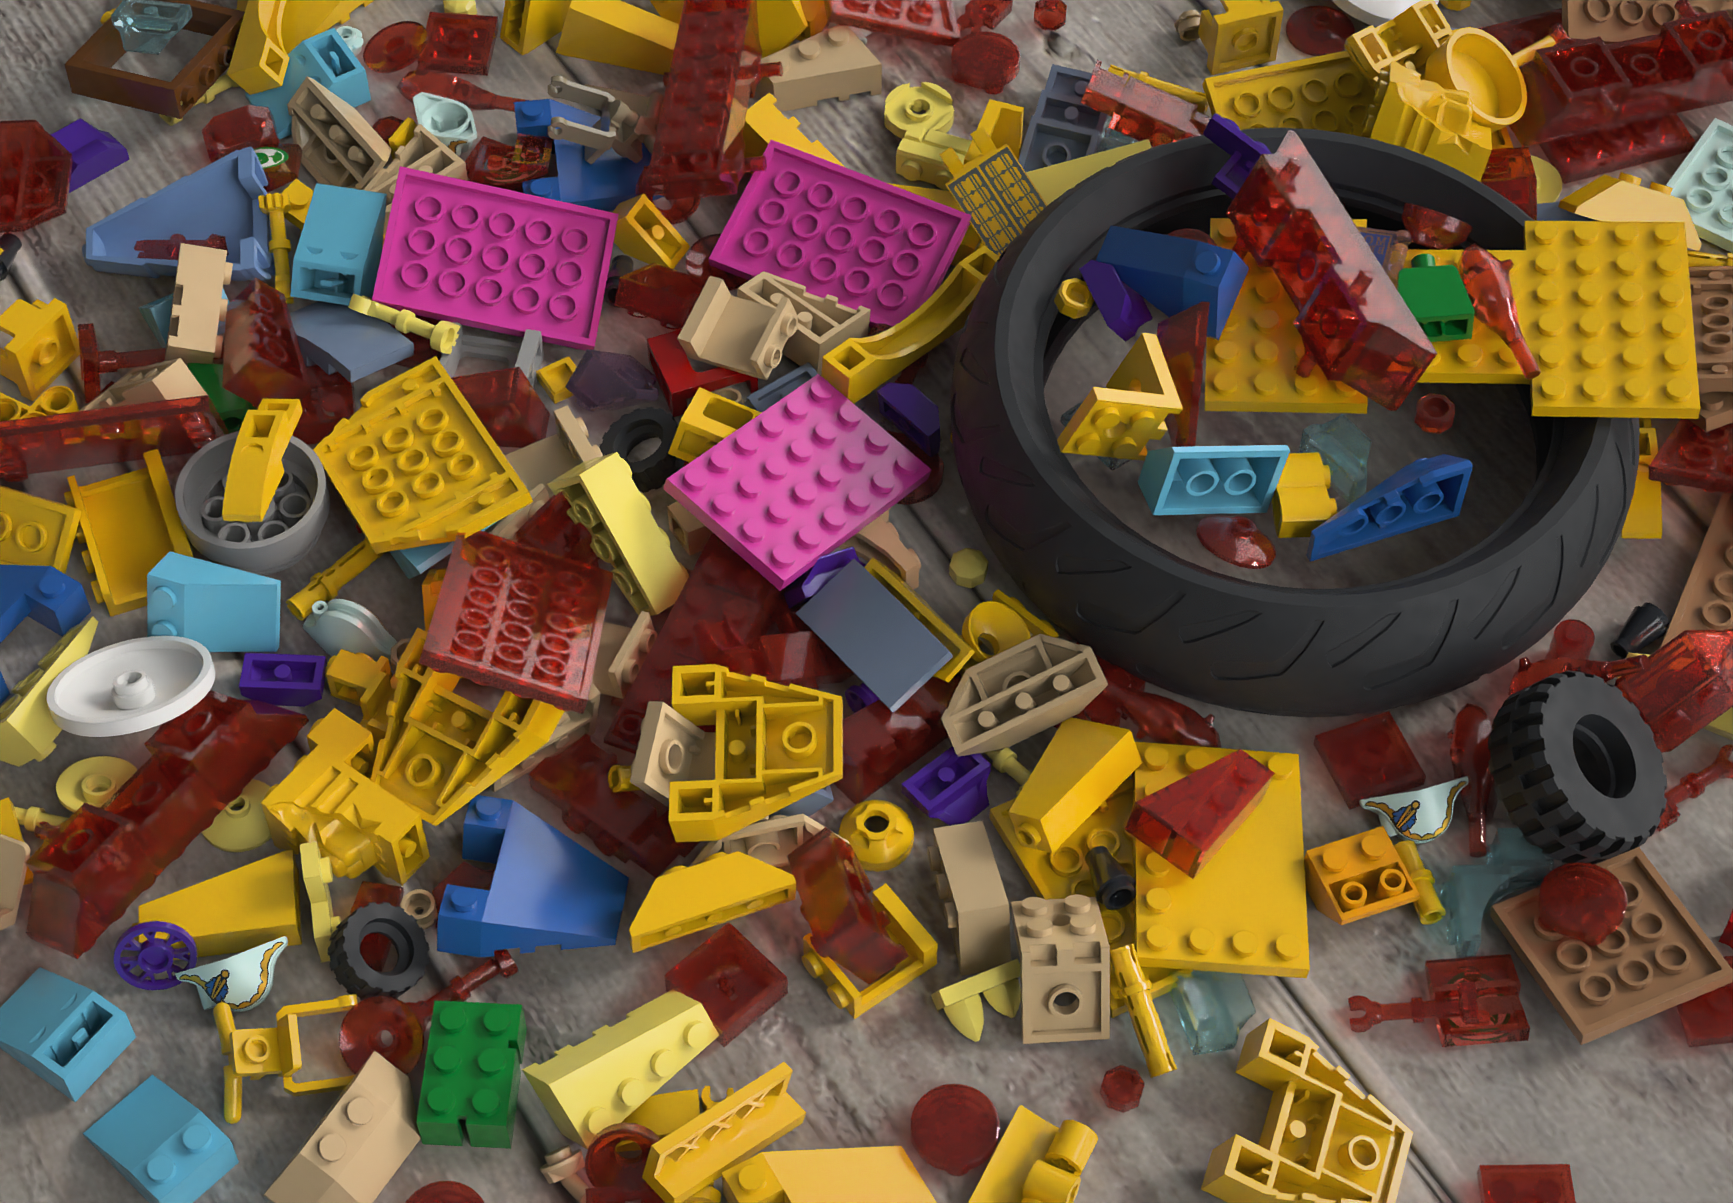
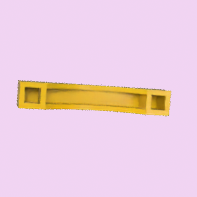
(259, 53)
(870, 361)

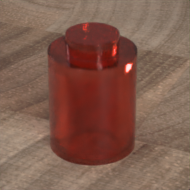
(1571, 641)

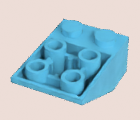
(325, 60)
(339, 245)
(63, 1031)

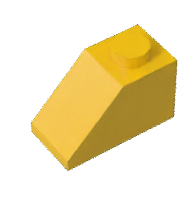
(647, 233)

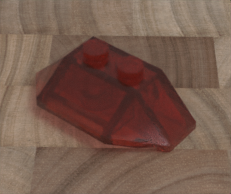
(32, 176)
(1684, 686)

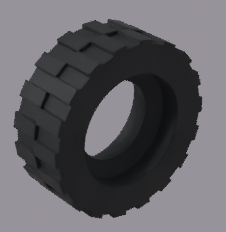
(638, 427)
(400, 930)

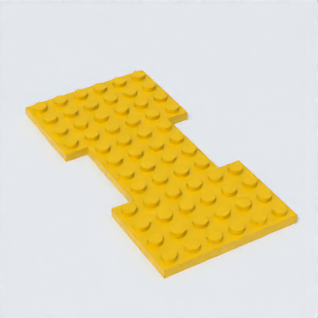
(1592, 298)

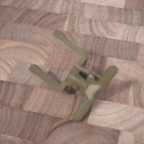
(617, 128)

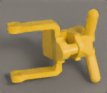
(271, 1051)

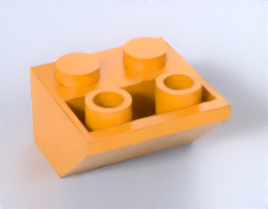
(1358, 877)

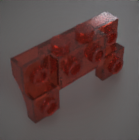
(1142, 109)
(782, 658)
(615, 821)

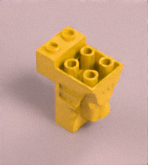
(1426, 121)
(339, 806)

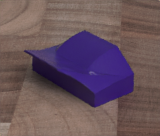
(92, 151)
(1119, 304)
(912, 415)
(815, 578)
(283, 678)
(950, 787)

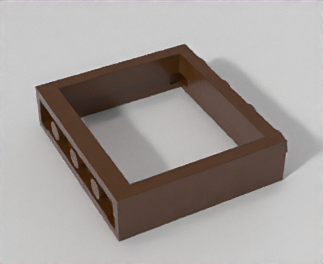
(92, 75)

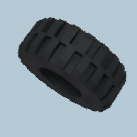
(1577, 768)

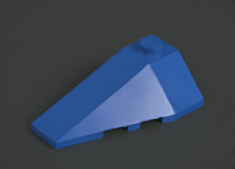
(1176, 272)
(1406, 501)

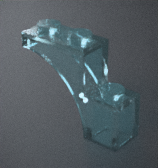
(1474, 888)

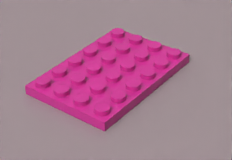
(840, 235)
(495, 259)
(797, 481)

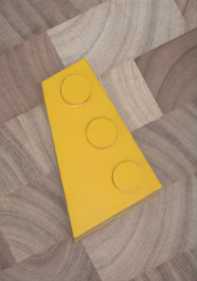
(767, 123)

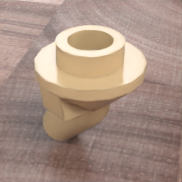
(562, 1167)

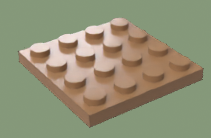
(1638, 971)

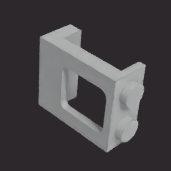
(525, 355)

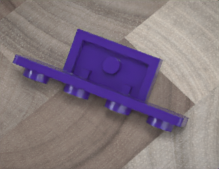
(1242, 149)

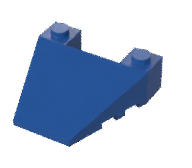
(593, 185)
(41, 595)
(540, 890)

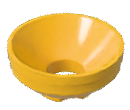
(997, 625)
(882, 849)

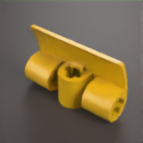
(1036, 1162)

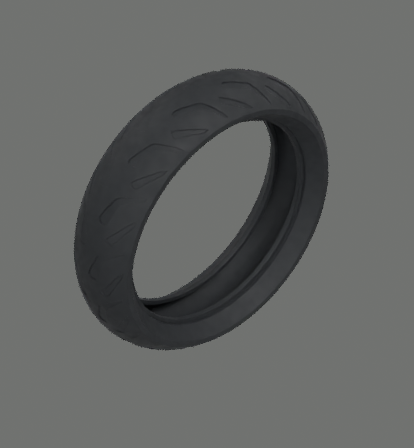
(1230, 636)

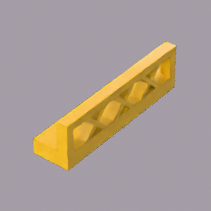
(723, 1136)

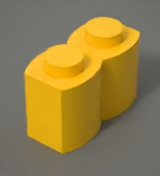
(1302, 496)

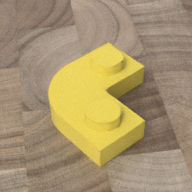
(316, 876)

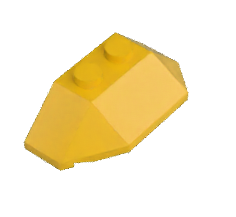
(1626, 200)
(706, 896)

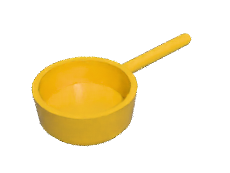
(1487, 70)

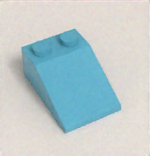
(213, 605)
(163, 1144)

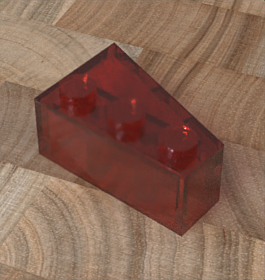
(506, 406)
(1201, 811)
(839, 907)

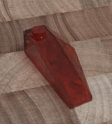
(1183, 348)

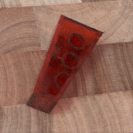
(262, 347)
(886, 743)

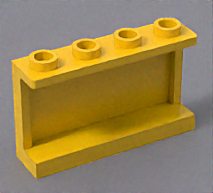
(128, 531)

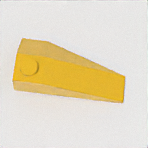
(927, 616)

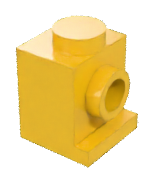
(352, 674)

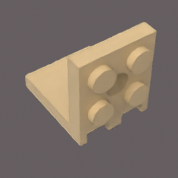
(671, 752)
(1062, 951)

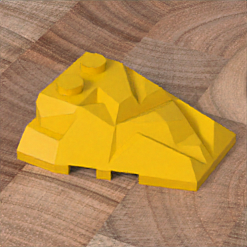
(1404, 39)

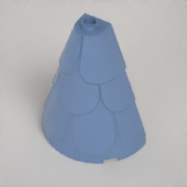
(210, 201)

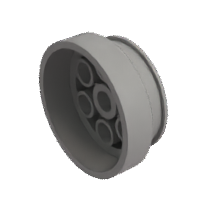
(263, 547)

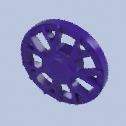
(154, 954)

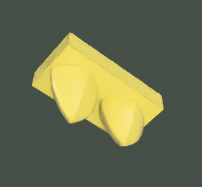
(964, 1004)

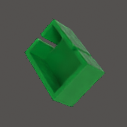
(472, 1074)

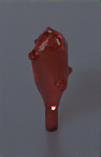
(453, 88)
(1494, 302)
(1608, 670)
(1163, 717)
(1470, 758)

